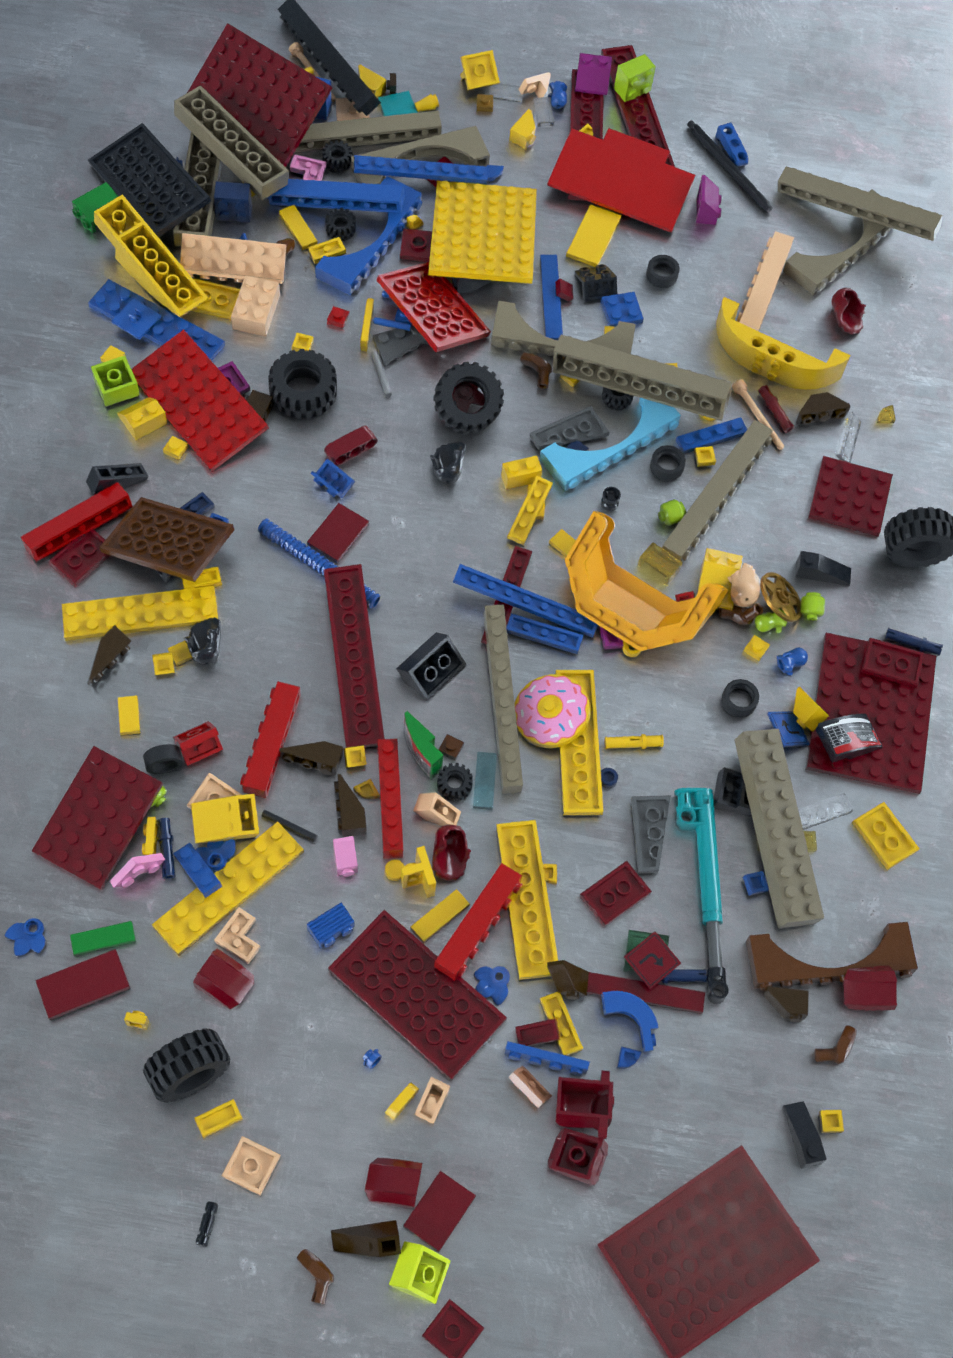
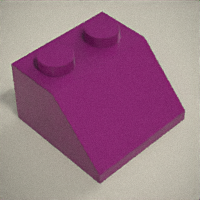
(593, 74)
(708, 202)

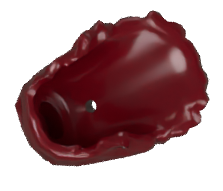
(848, 310)
(450, 852)

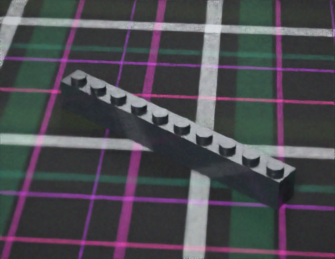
(327, 54)

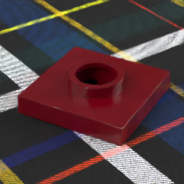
(412, 252)

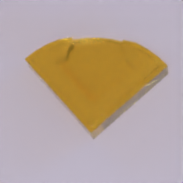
(886, 415)

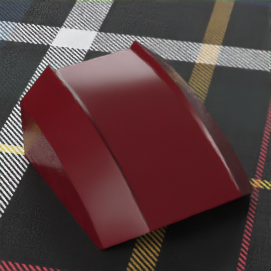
(224, 979)
(870, 988)
(578, 1156)
(393, 1182)

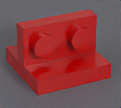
(198, 742)

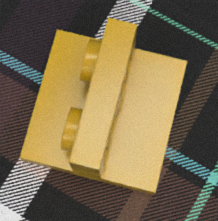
(479, 70)
(419, 873)

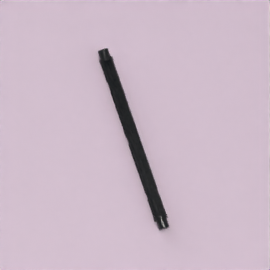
(733, 170)

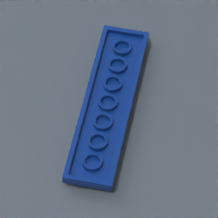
(114, 298)

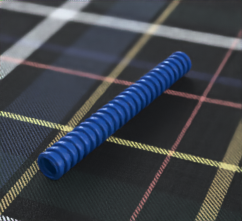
(305, 554)

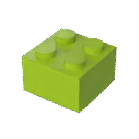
(634, 78)
(115, 380)

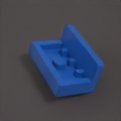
(333, 478)

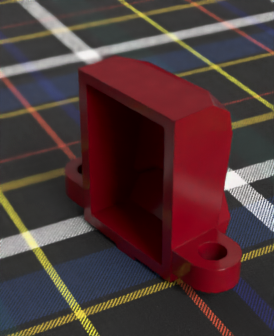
(585, 1103)

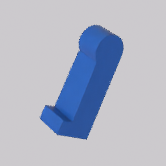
(732, 144)

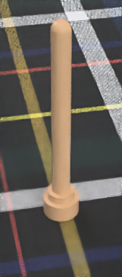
(297, 51)
(740, 388)

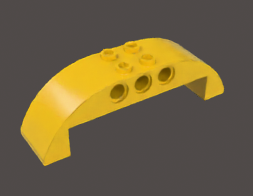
(773, 358)

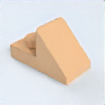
(536, 84)
(432, 1100)

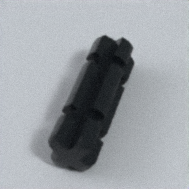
(206, 1223)

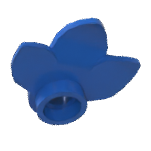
(217, 851)
(24, 938)
(490, 986)

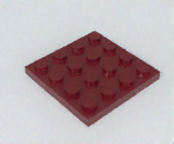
(850, 496)

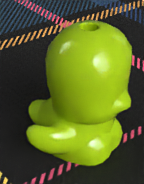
(768, 621)

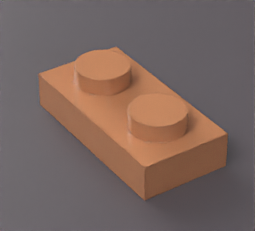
(530, 1086)

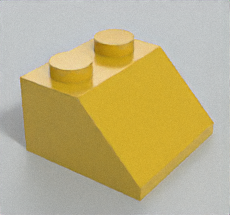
(143, 417)

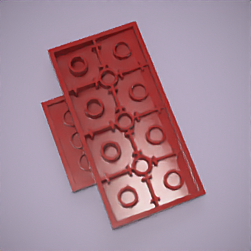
(623, 177)

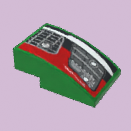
(421, 745)

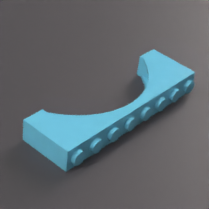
(573, 466)

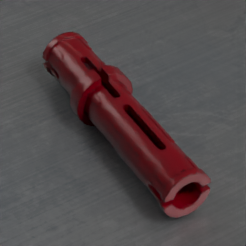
(772, 403)

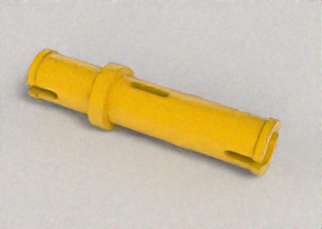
(634, 741)

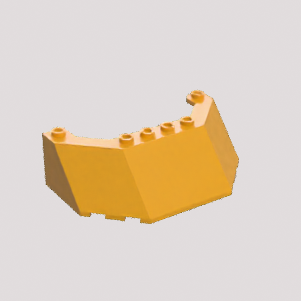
(625, 602)

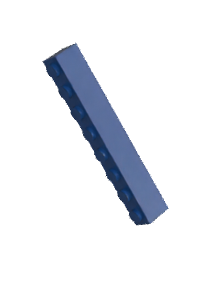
(340, 195)

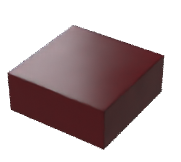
(564, 290)

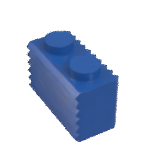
(331, 925)

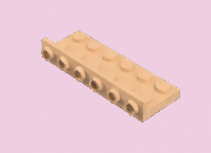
(232, 258)

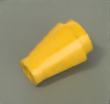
(427, 103)

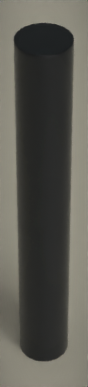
(289, 825)

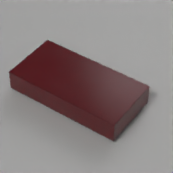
(538, 1033)

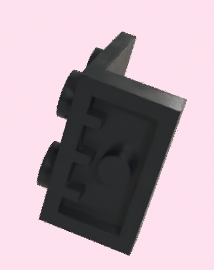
(597, 282)

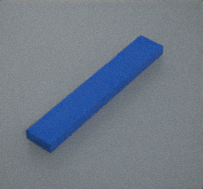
(551, 302)

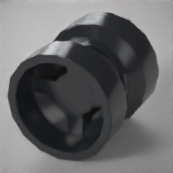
(610, 498)

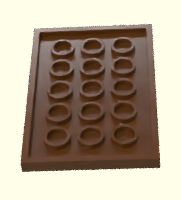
(167, 539)

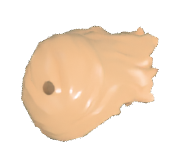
(745, 586)

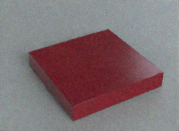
(453, 1331)

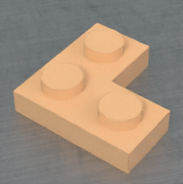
(233, 936)

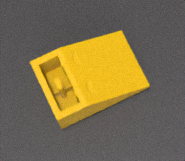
(225, 819)

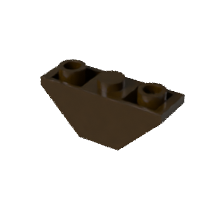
(822, 408)

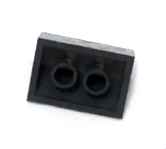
(431, 665)

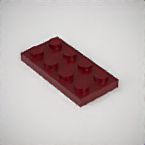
(82, 984)

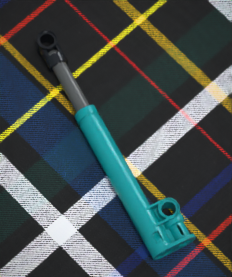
(699, 808)

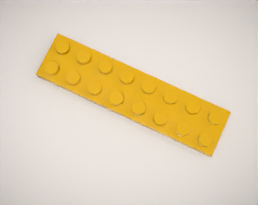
(139, 612)
(581, 759)
(239, 879)
(530, 907)

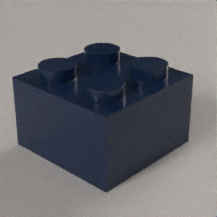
(233, 201)

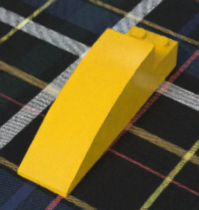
(147, 257)

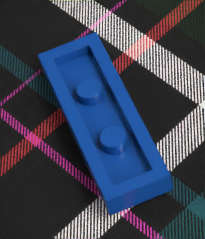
(197, 870)

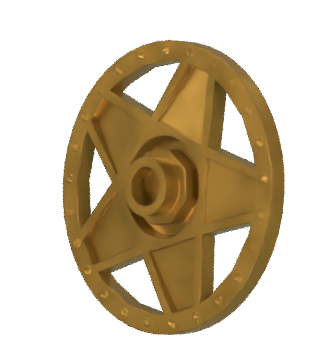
(779, 596)

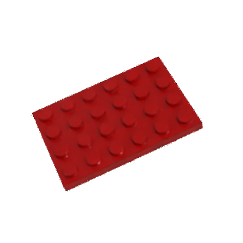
(433, 307)

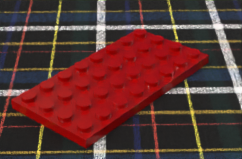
(198, 400)

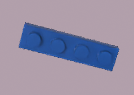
(711, 435)
(544, 633)
(554, 1060)

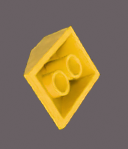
(716, 569)

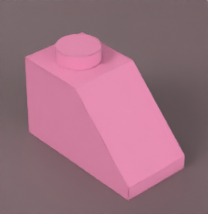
(345, 856)

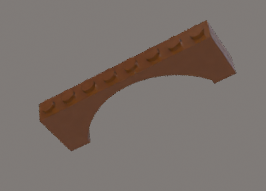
(776, 968)

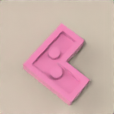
(310, 168)
(135, 867)

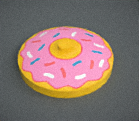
(552, 711)

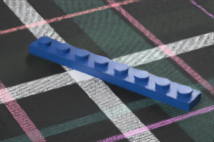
(420, 169)
(524, 600)

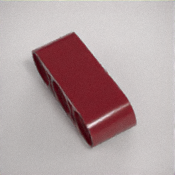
(350, 445)

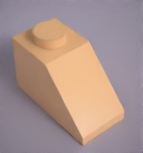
(436, 809)

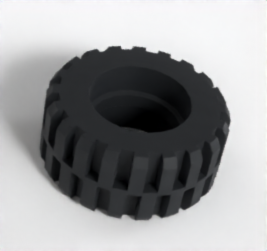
(298, 365)
(485, 381)
(919, 537)
(186, 1065)

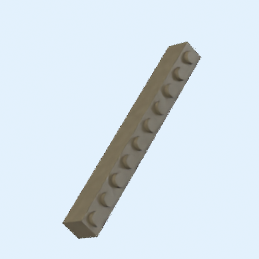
(372, 130)
(860, 203)
(718, 490)
(503, 699)

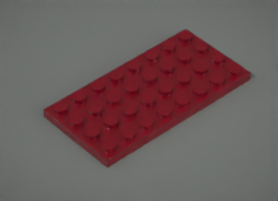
(427, 1008)

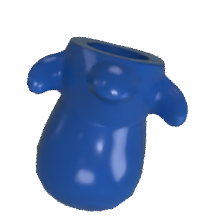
(558, 94)
(791, 659)

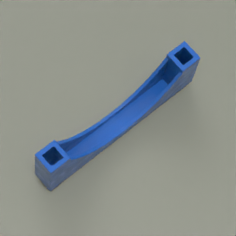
(349, 270)

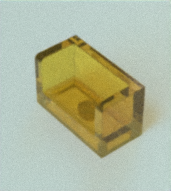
(661, 562)

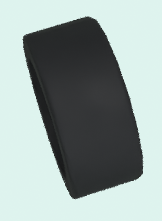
(662, 281)
(669, 451)
(746, 686)
(162, 759)

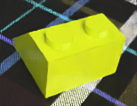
(419, 1272)

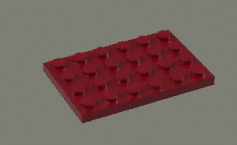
(97, 817)

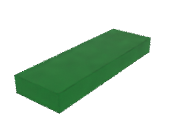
(102, 938)

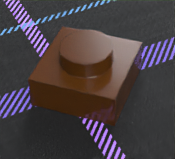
(451, 747)

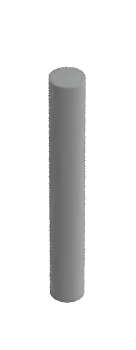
(381, 373)

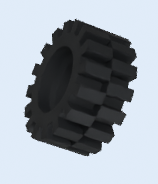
(337, 148)
(340, 216)
(616, 401)
(450, 792)

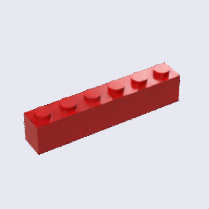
(76, 521)
(270, 740)
(390, 799)
(478, 921)

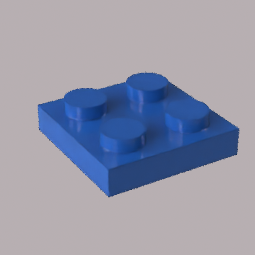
(622, 308)

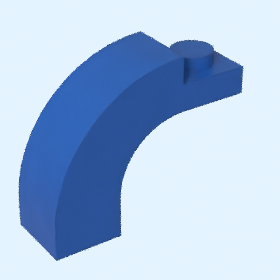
(626, 1003)

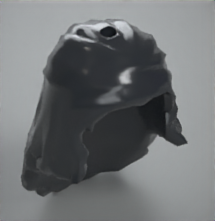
(448, 461)
(204, 641)

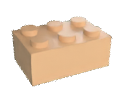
(255, 306)

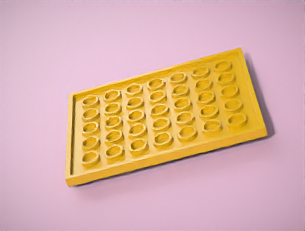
(483, 232)

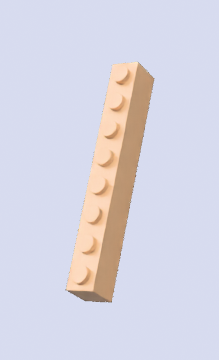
(766, 280)

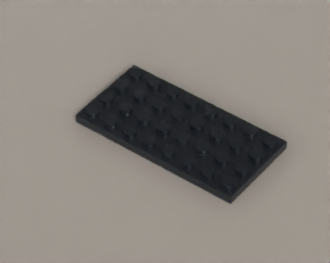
(150, 179)

